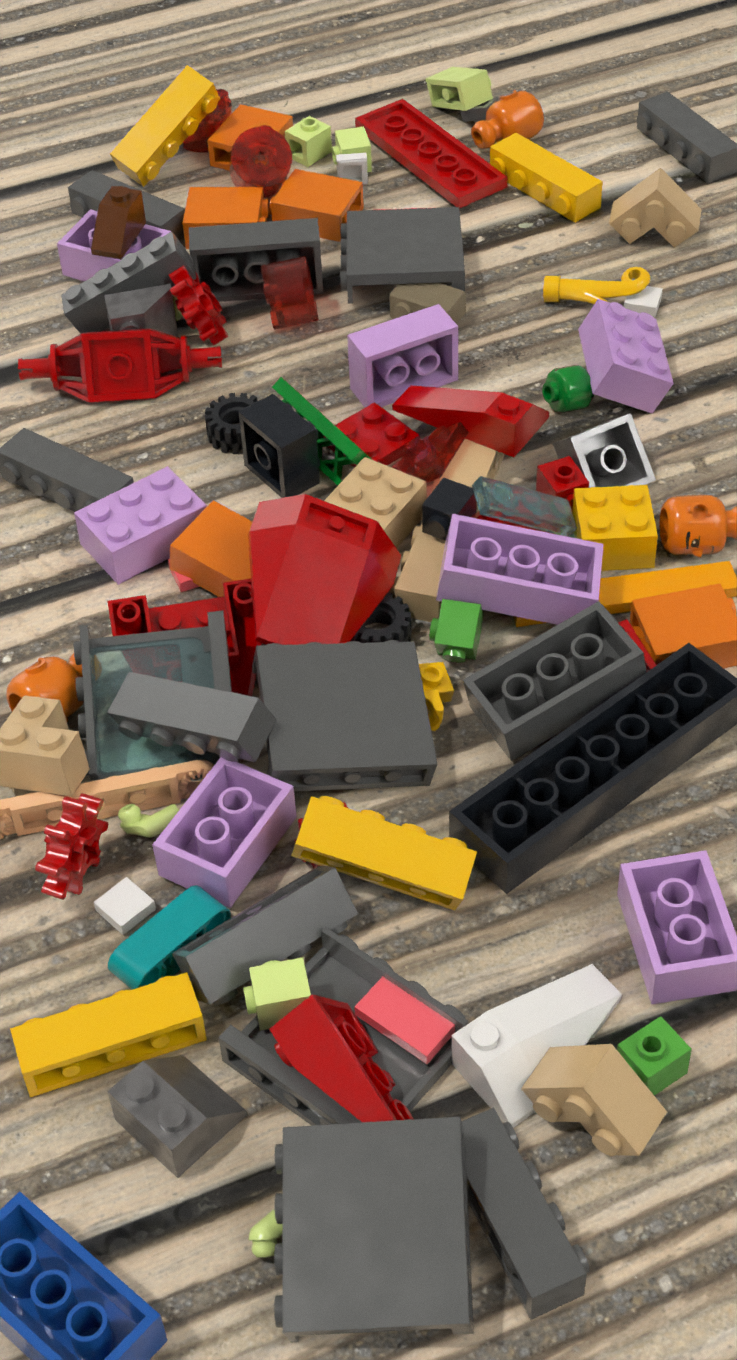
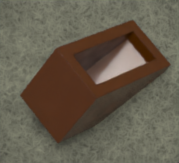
(118, 222)

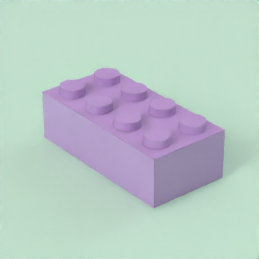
(519, 570)

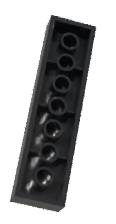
(596, 767)

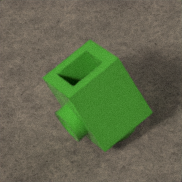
(457, 630)
(656, 1055)

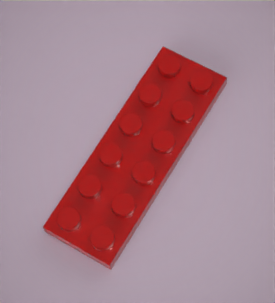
(432, 153)

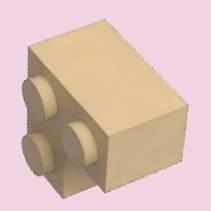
(659, 205)
(40, 749)
(598, 1091)

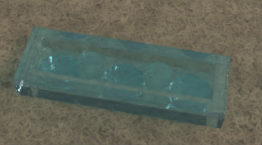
(523, 506)

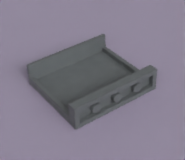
(402, 248)
(346, 715)
(345, 975)
(373, 1228)

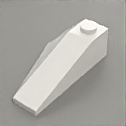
(510, 1040)

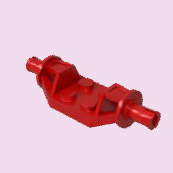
(120, 364)

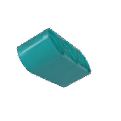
(149, 950)

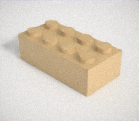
(384, 496)

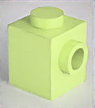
(309, 141)
(352, 141)
(276, 990)

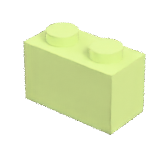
(459, 88)

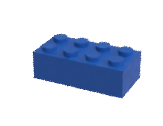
(63, 1299)

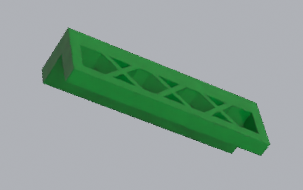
(325, 428)

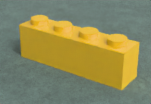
(165, 126)
(547, 177)
(384, 852)
(108, 1034)

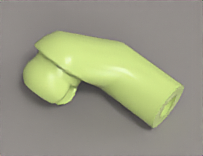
(145, 825)
(265, 1235)

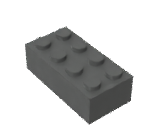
(233, 254)
(554, 680)

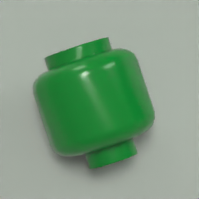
(568, 389)

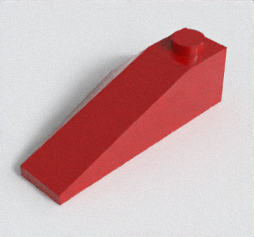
(490, 417)
(336, 1054)

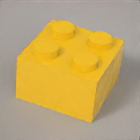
(620, 521)

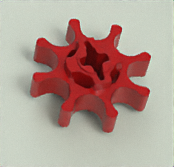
(198, 306)
(72, 846)

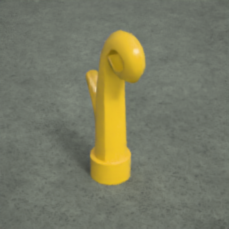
(590, 290)

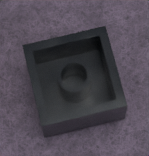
(279, 446)

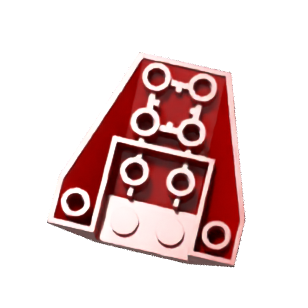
(316, 570)
(134, 617)

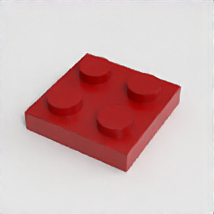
(377, 434)

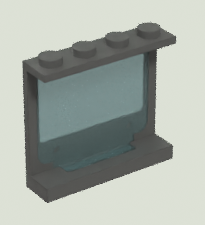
(180, 655)

